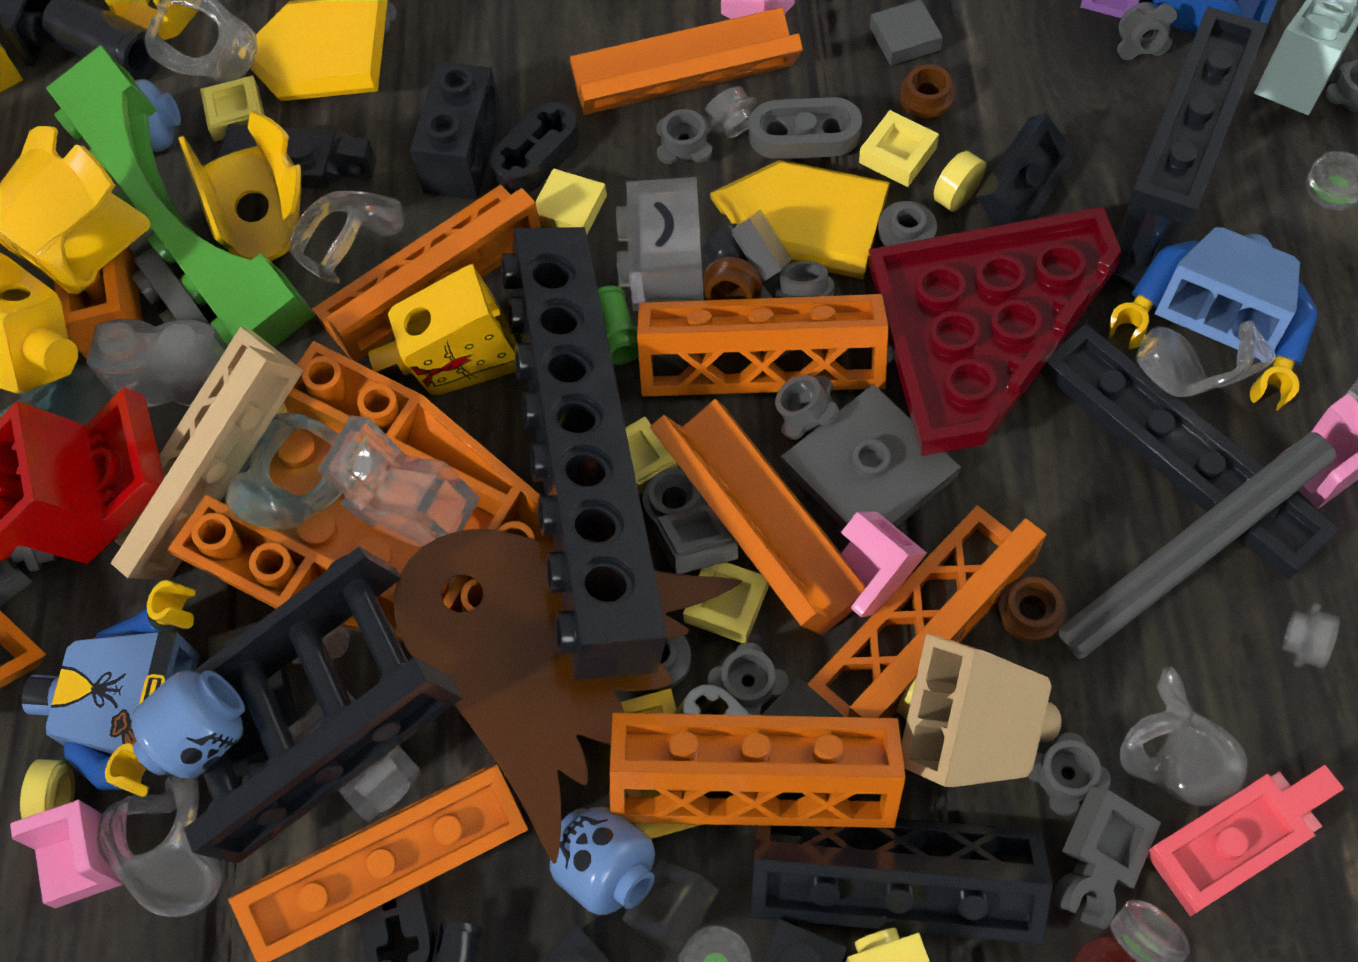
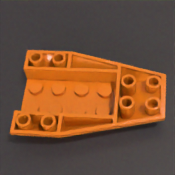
(283, 561)

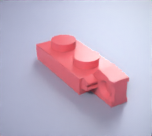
(1241, 837)

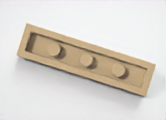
(207, 449)

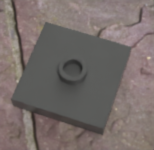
(868, 463)

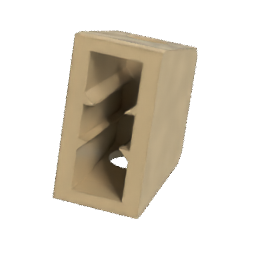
(975, 716)

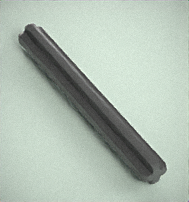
(1196, 544)

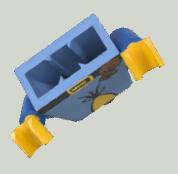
(1224, 283)
(106, 681)

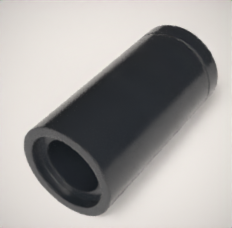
(85, 26)

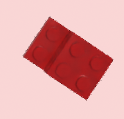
(75, 483)

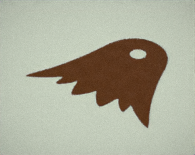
(508, 661)

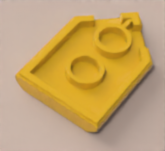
(322, 48)
(813, 212)

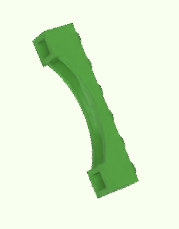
(112, 114)

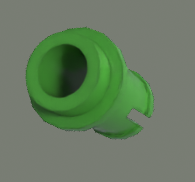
(618, 325)

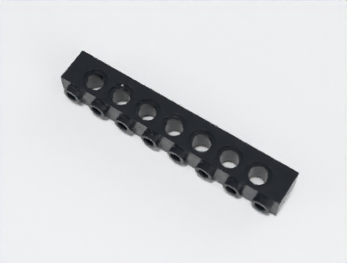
(581, 459)

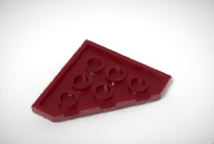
(984, 315)

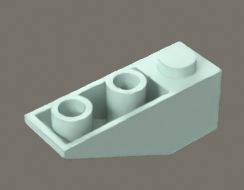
(1308, 53)

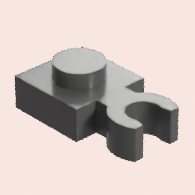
(1110, 849)

